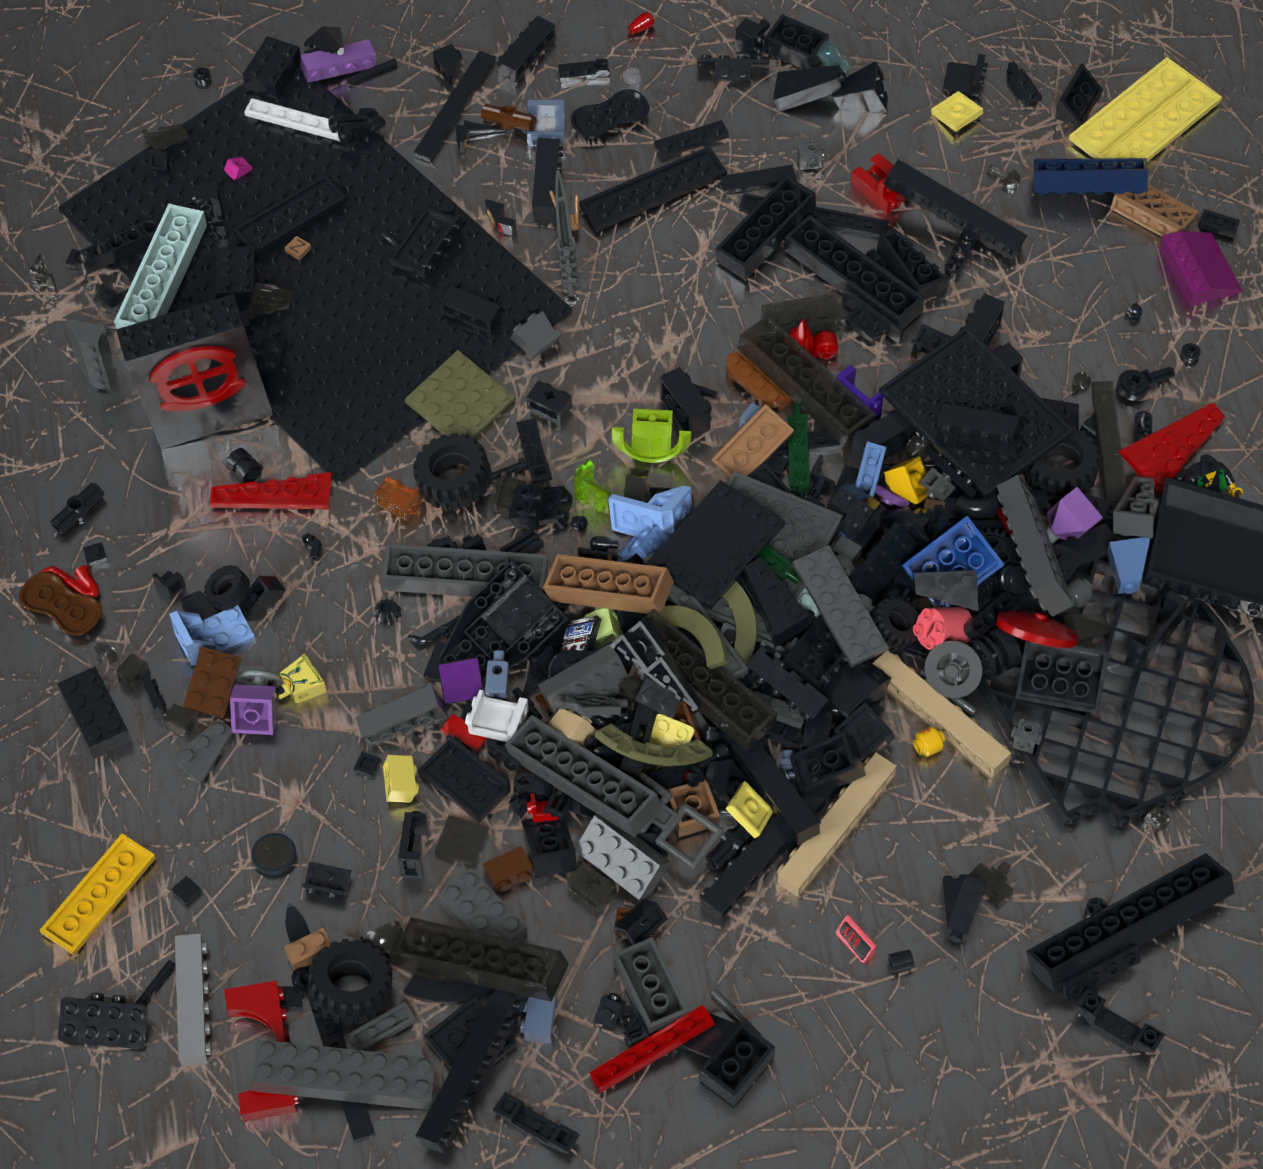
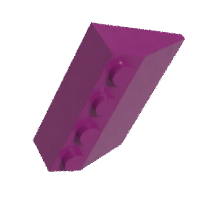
(1198, 266)

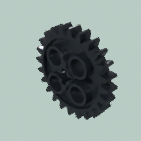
(1004, 549)

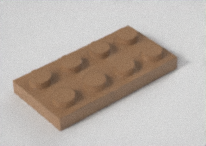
(753, 443)

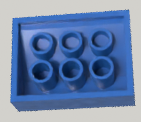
(955, 550)

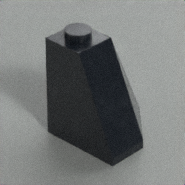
(863, 91)
(960, 905)

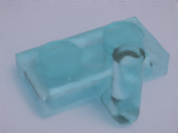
(831, 56)

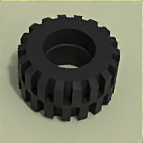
(904, 618)

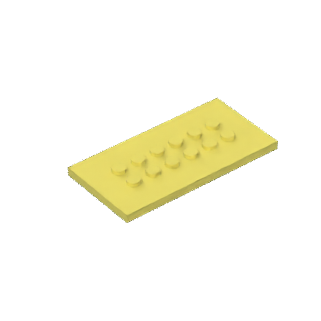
(1147, 114)

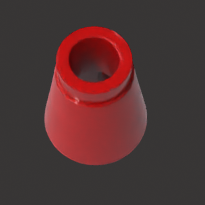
(641, 23)

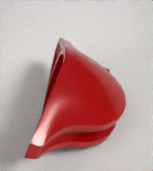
(804, 337)

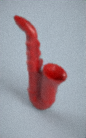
(82, 585)

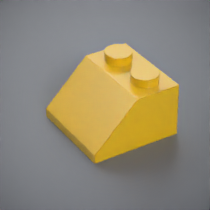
(905, 479)

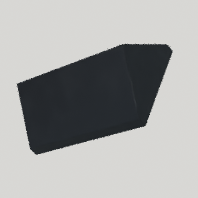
(1078, 98)

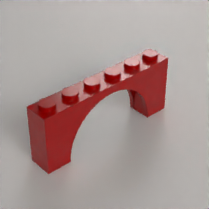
(262, 1004)

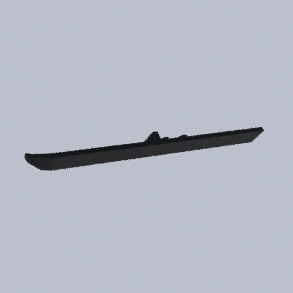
(331, 1035)

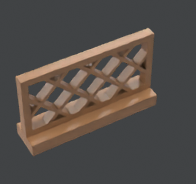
(1150, 217)

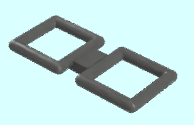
(667, 820)

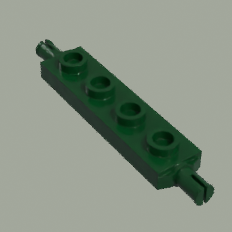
(799, 452)
(779, 565)

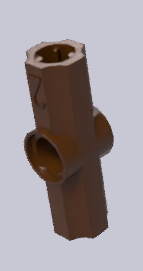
(508, 117)

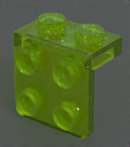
(589, 492)

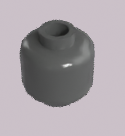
(1080, 591)

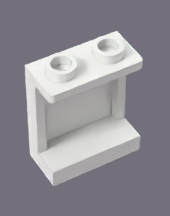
(496, 717)

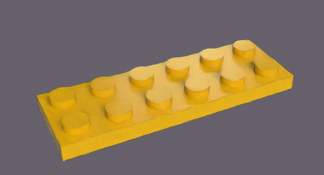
(97, 894)

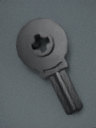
(1136, 384)

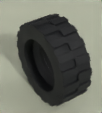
(234, 595)

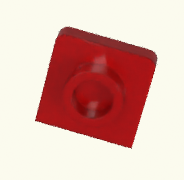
(537, 809)

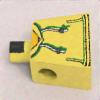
(300, 681)

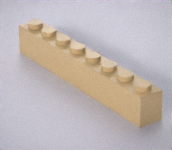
(944, 716)
(836, 825)

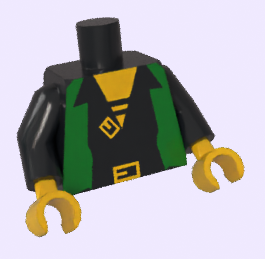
(1211, 475)

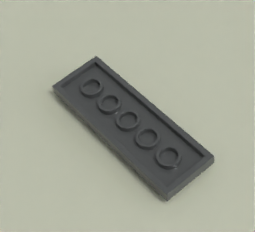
(840, 606)

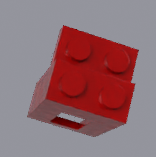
(874, 190)

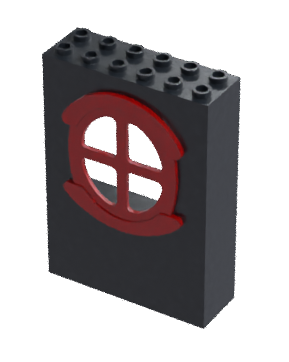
(204, 399)

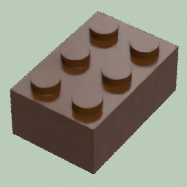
(212, 683)

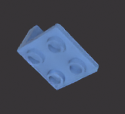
(647, 543)

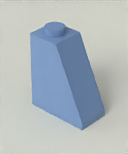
(1127, 562)

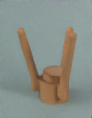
(574, 218)

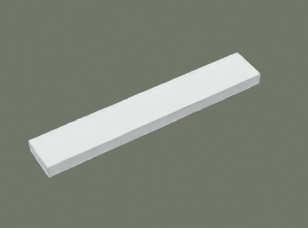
(290, 118)

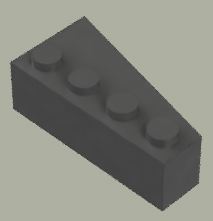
(1136, 509)

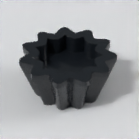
(387, 612)

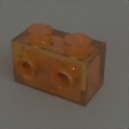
(398, 499)

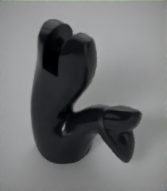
(603, 750)

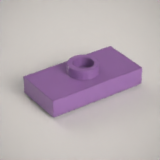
(890, 497)

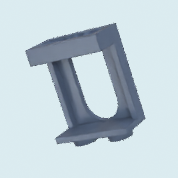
(547, 108)

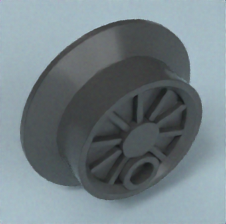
(953, 669)

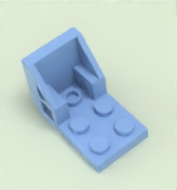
(664, 509)
(219, 632)

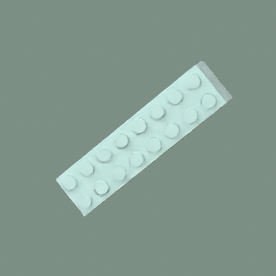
(163, 266)

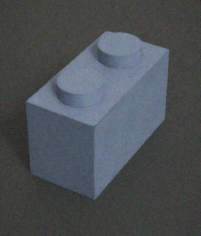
(539, 1020)

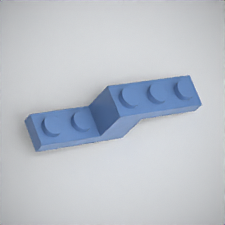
(869, 470)

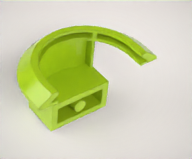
(651, 437)

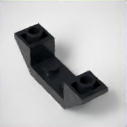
(1117, 1027)

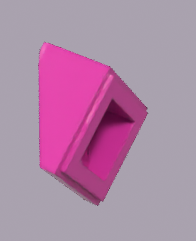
(237, 167)

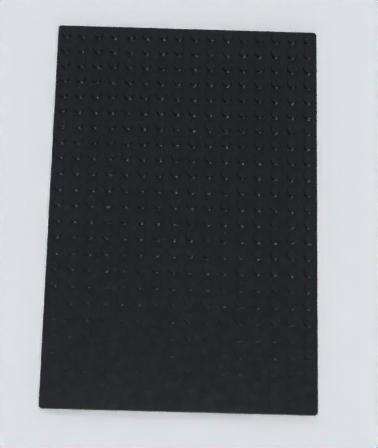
(355, 322)

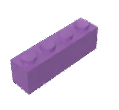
(325, 65)

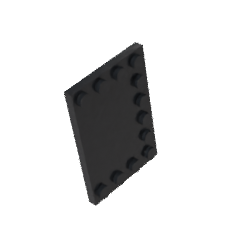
(716, 543)

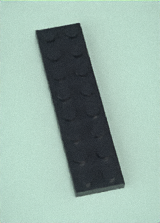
(652, 188)

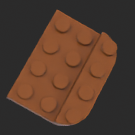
(755, 381)

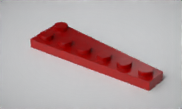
(293, 493)

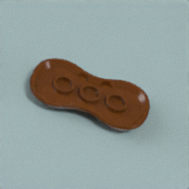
(50, 596)

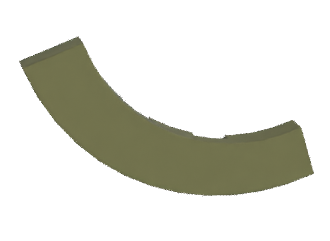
(745, 622)
(702, 629)
(653, 753)

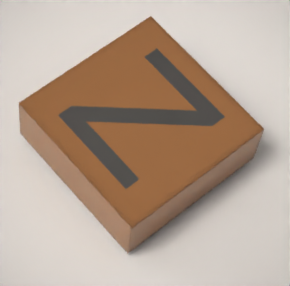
(298, 248)

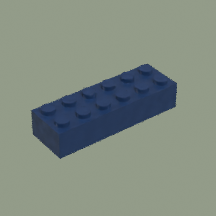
(1091, 175)

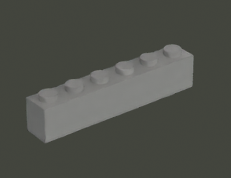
(191, 999)

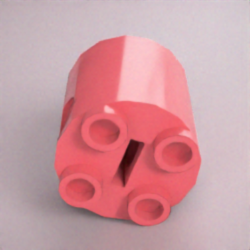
(941, 625)

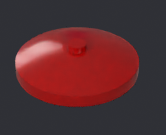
(1037, 628)

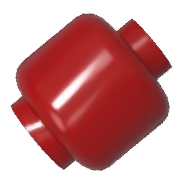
(827, 344)

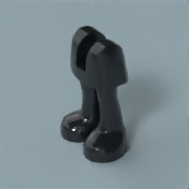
(347, 124)

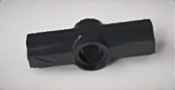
(70, 514)
(729, 845)

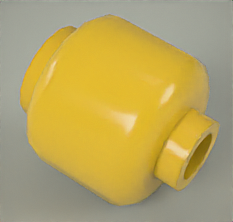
(929, 741)

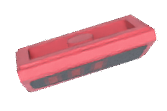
(856, 939)

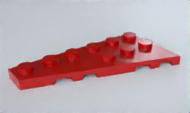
(1172, 446)

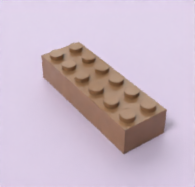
(608, 584)

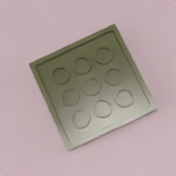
(459, 398)

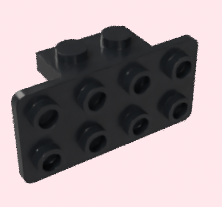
(103, 1021)

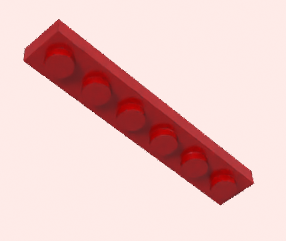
(652, 1048)

